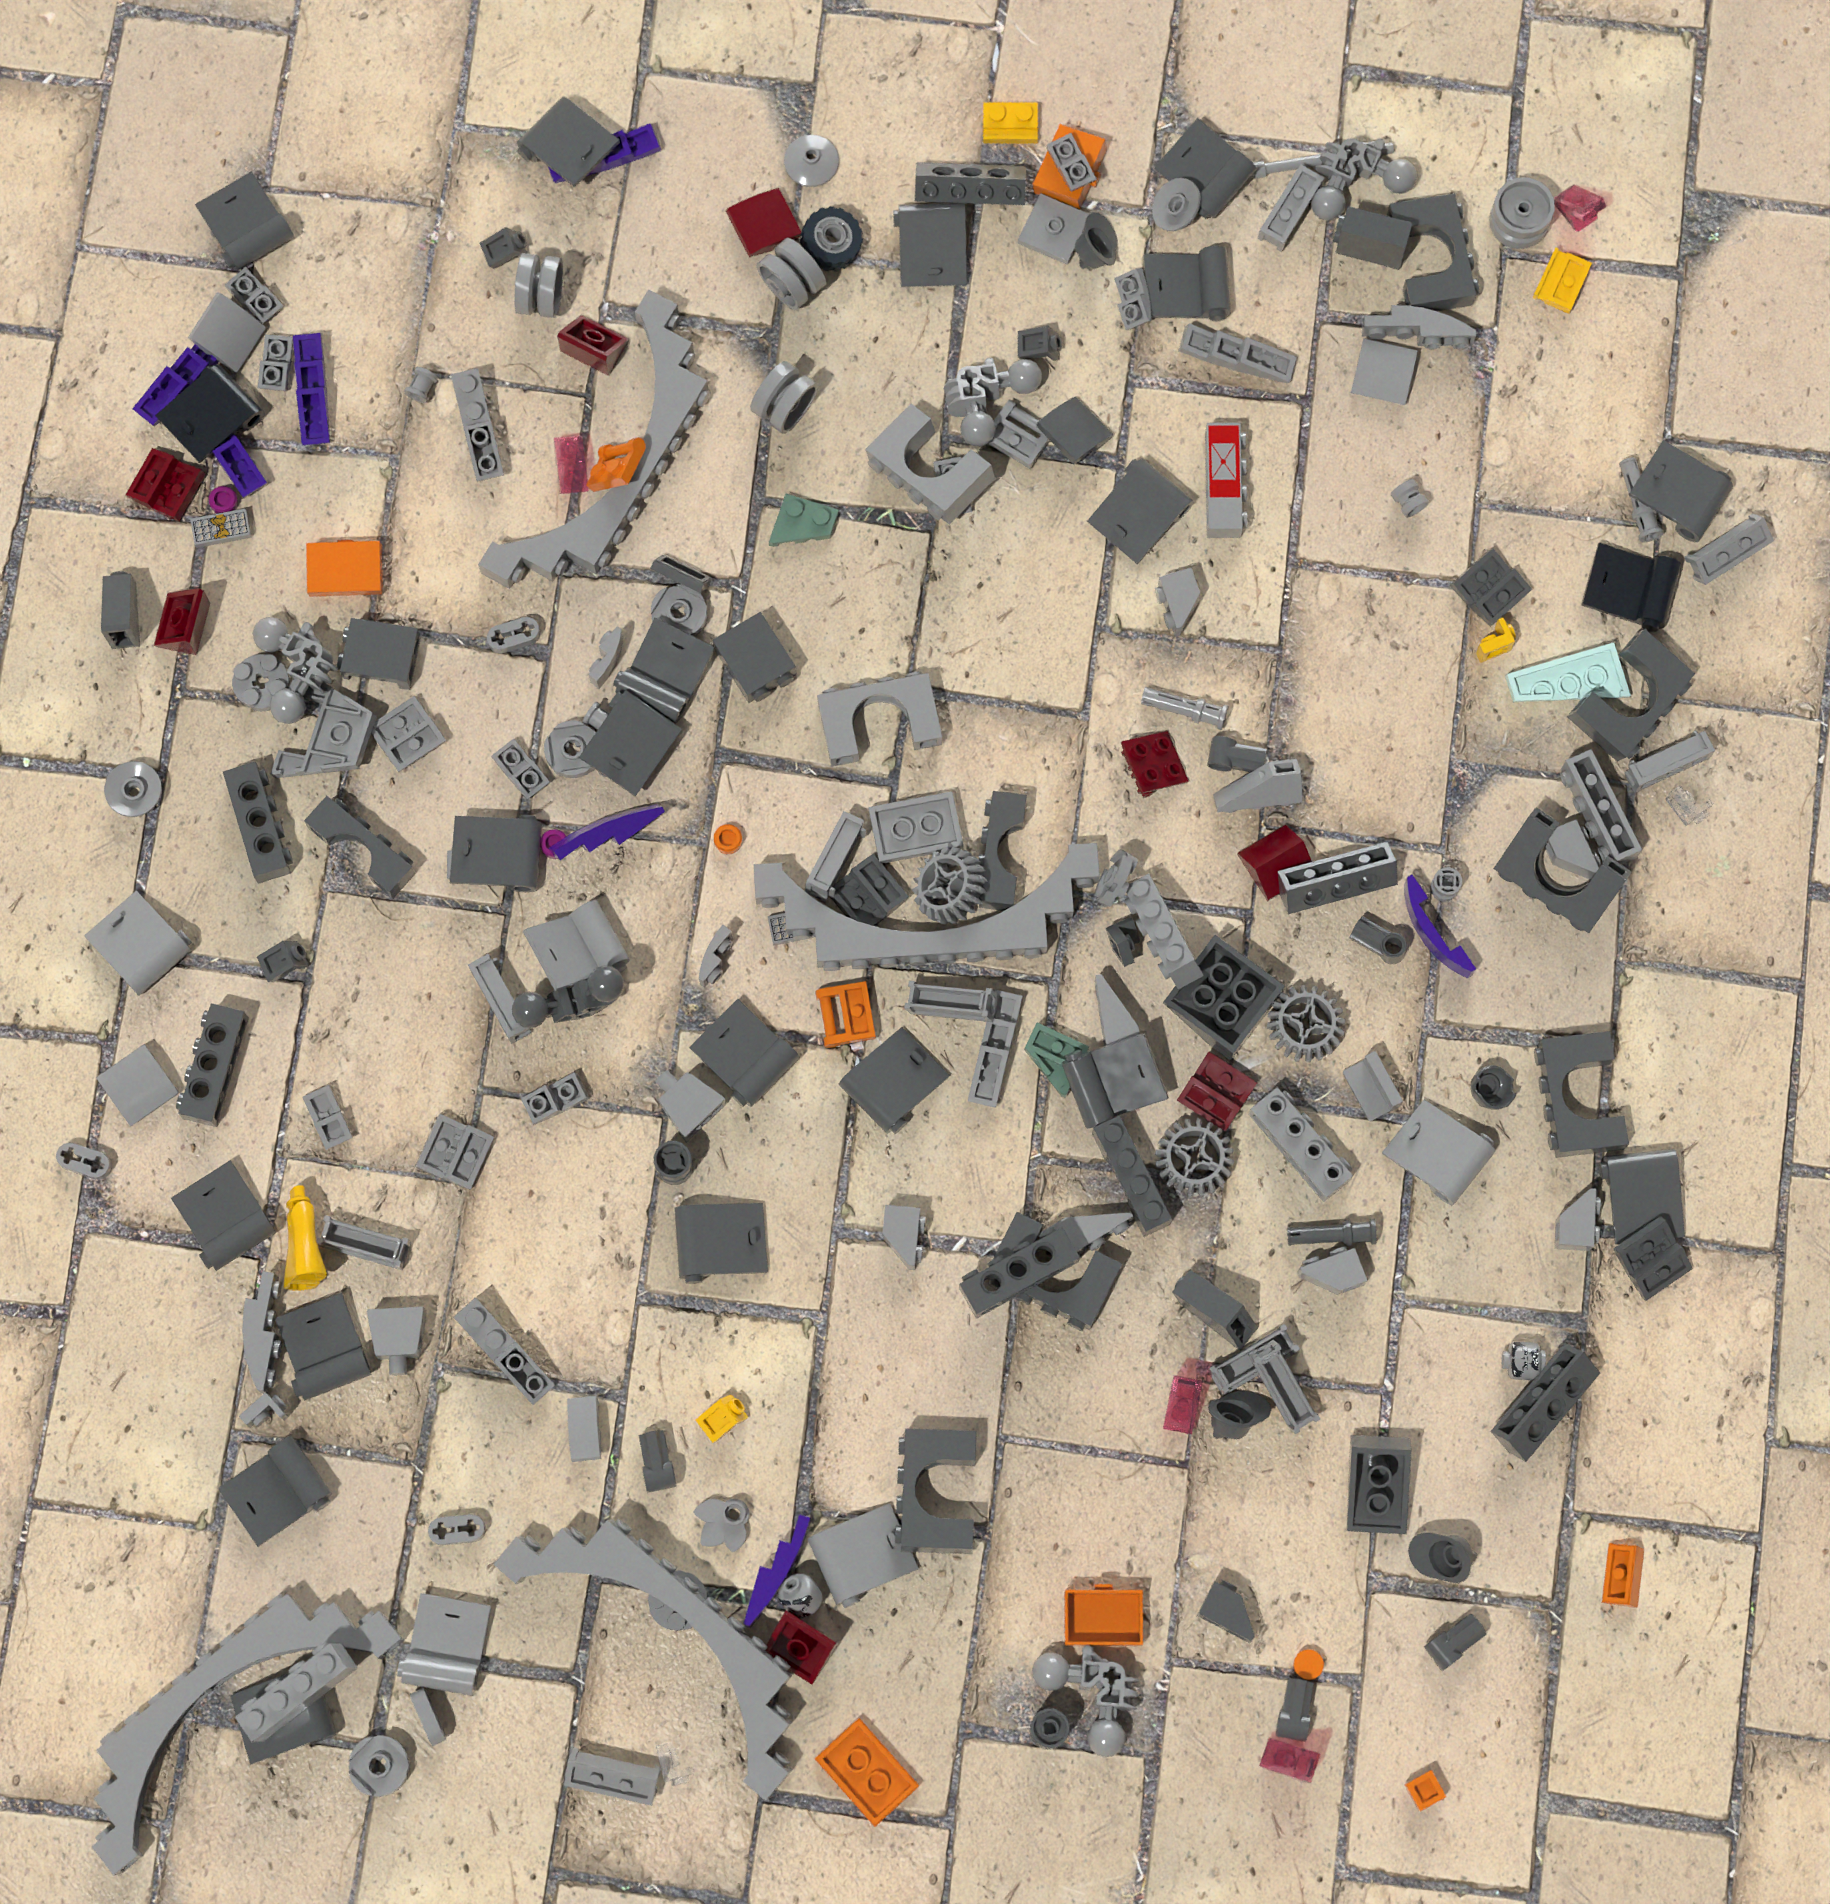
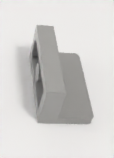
(1372, 1087)

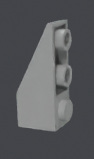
(1266, 786)
(1091, 1230)

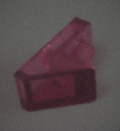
(1579, 206)
(1182, 1404)
(1290, 1760)

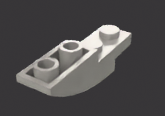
(1430, 327)
(477, 424)
(259, 1344)
(504, 1351)

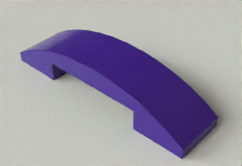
(1457, 958)

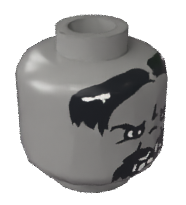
(1523, 1360)
(800, 1595)

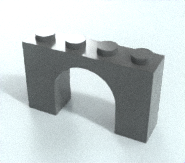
(1442, 220)
(1665, 680)
(1523, 866)
(1569, 1132)
(1078, 1304)
(921, 1452)

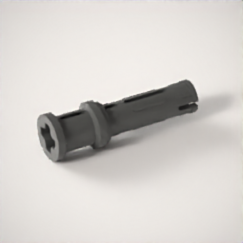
(1346, 1233)

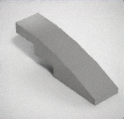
(1236, 354)
(995, 1050)

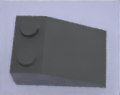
(1378, 1484)

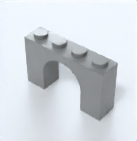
(942, 495)
(909, 694)

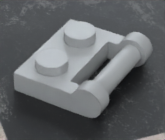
(1014, 440)

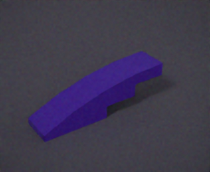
(632, 147)
(173, 382)
(311, 389)
(239, 466)
(617, 827)
(770, 1580)

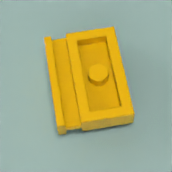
(1010, 123)
(1562, 280)

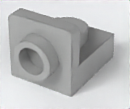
(258, 1411)

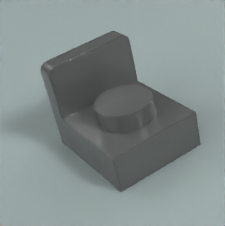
(503, 247)
(1039, 343)
(1122, 940)
(282, 960)

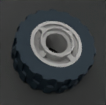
(833, 223)

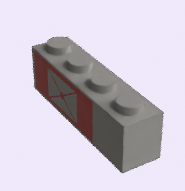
(1224, 480)

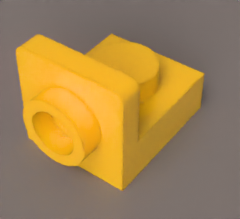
(1494, 646)
(722, 1417)

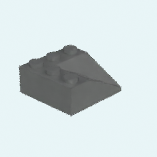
(1226, 1000)

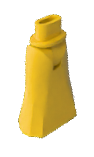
(303, 1261)

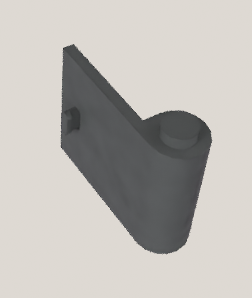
(567, 141)
(1209, 164)
(244, 221)
(932, 244)
(1189, 284)
(1685, 491)
(1143, 507)
(663, 673)
(630, 742)
(499, 852)
(744, 1053)
(1110, 1079)
(893, 1080)
(1642, 1190)
(223, 1216)
(716, 1240)
(325, 1350)
(278, 1488)
(306, 1728)

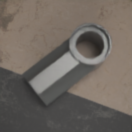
(1228, 755)
(1376, 939)
(657, 1468)
(1450, 1645)
(1294, 1718)

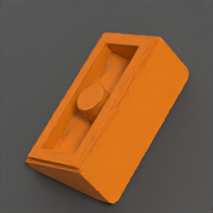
(1623, 1575)

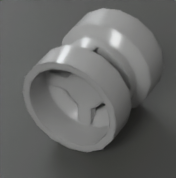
(1409, 498)
(1441, 888)

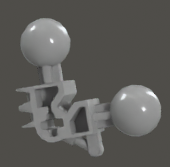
(1329, 202)
(977, 426)
(271, 636)
(1105, 1735)

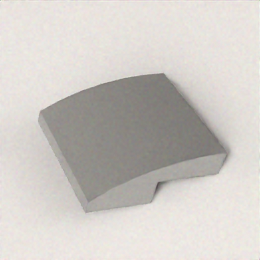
(226, 332)
(1384, 371)
(406, 734)
(137, 1085)
(454, 1151)

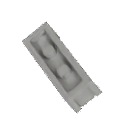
(1290, 207)
(1730, 549)
(1669, 761)
(834, 856)
(497, 996)
(951, 1002)
(364, 1243)
(1240, 1369)
(1283, 1386)
(611, 1777)

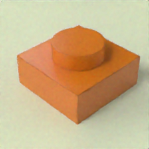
(1425, 1790)

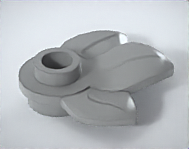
(719, 1526)

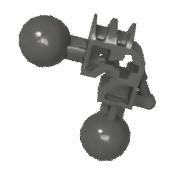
(572, 1003)

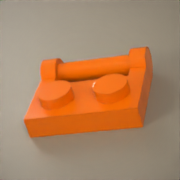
(619, 471)
(855, 1013)

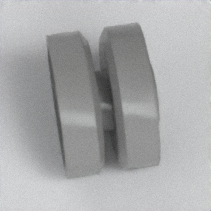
(1521, 213)
(791, 273)
(538, 285)
(784, 397)

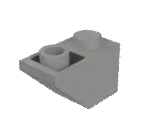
(1180, 597)
(1571, 852)
(1576, 1225)
(901, 1233)
(1336, 1273)

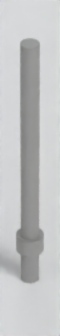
(1308, 161)

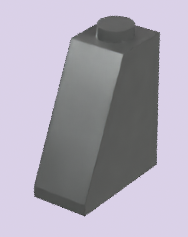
(120, 611)
(1215, 1309)

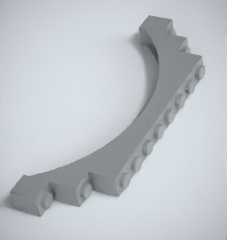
(595, 532)
(857, 944)
(750, 1668)
(138, 1745)

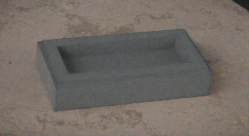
(681, 573)

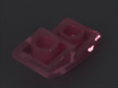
(570, 464)

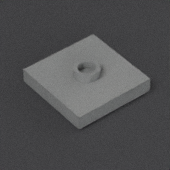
(1053, 229)

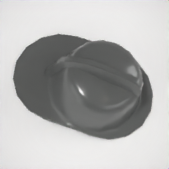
(1096, 243)
(1237, 1413)
(1442, 1556)

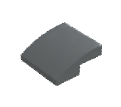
(1074, 430)
(1490, 587)
(868, 892)
(1653, 1258)

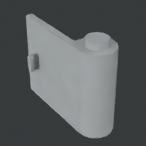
(138, 943)
(576, 945)
(1442, 1153)
(858, 1555)
(443, 1648)

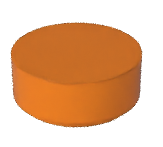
(727, 839)
(1308, 1665)

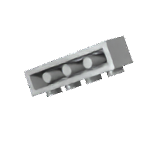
(1600, 808)
(1163, 931)
(1300, 1143)
(296, 1692)

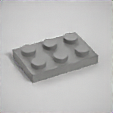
(915, 827)

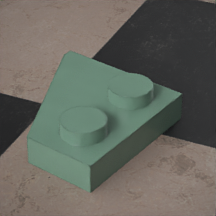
(802, 521)
(1048, 1051)

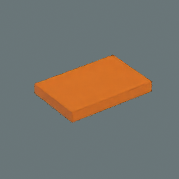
(867, 1772)

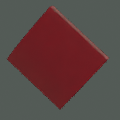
(763, 222)
(165, 484)
(1217, 1091)

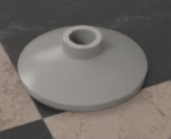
(807, 171)
(1169, 199)
(123, 780)

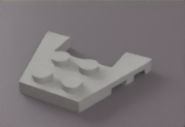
(336, 740)

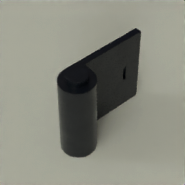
(212, 410)
(1633, 586)

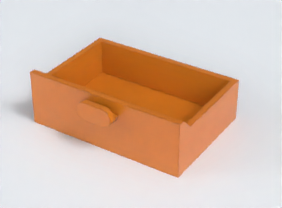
(1049, 180)
(344, 568)
(1103, 1617)

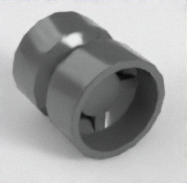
(673, 1162)
(1049, 1729)

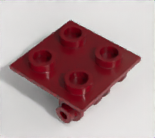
(1153, 763)

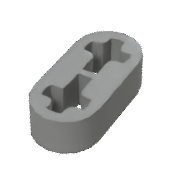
(510, 629)
(81, 1167)
(456, 1522)
(428, 1716)

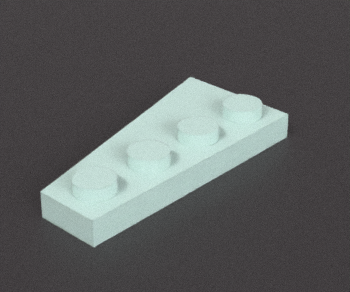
(1571, 677)

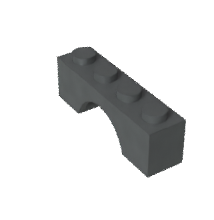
(1005, 816)
(334, 824)
(1132, 1175)

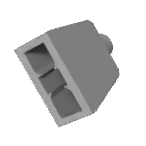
(688, 1102)
(397, 1335)

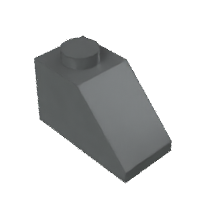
(1227, 1611)

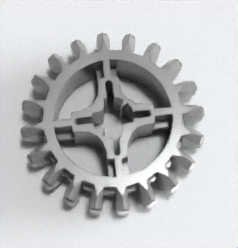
(940, 883)
(1319, 1026)
(1206, 1162)

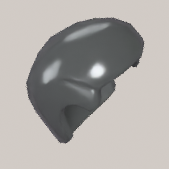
(1492, 1087)

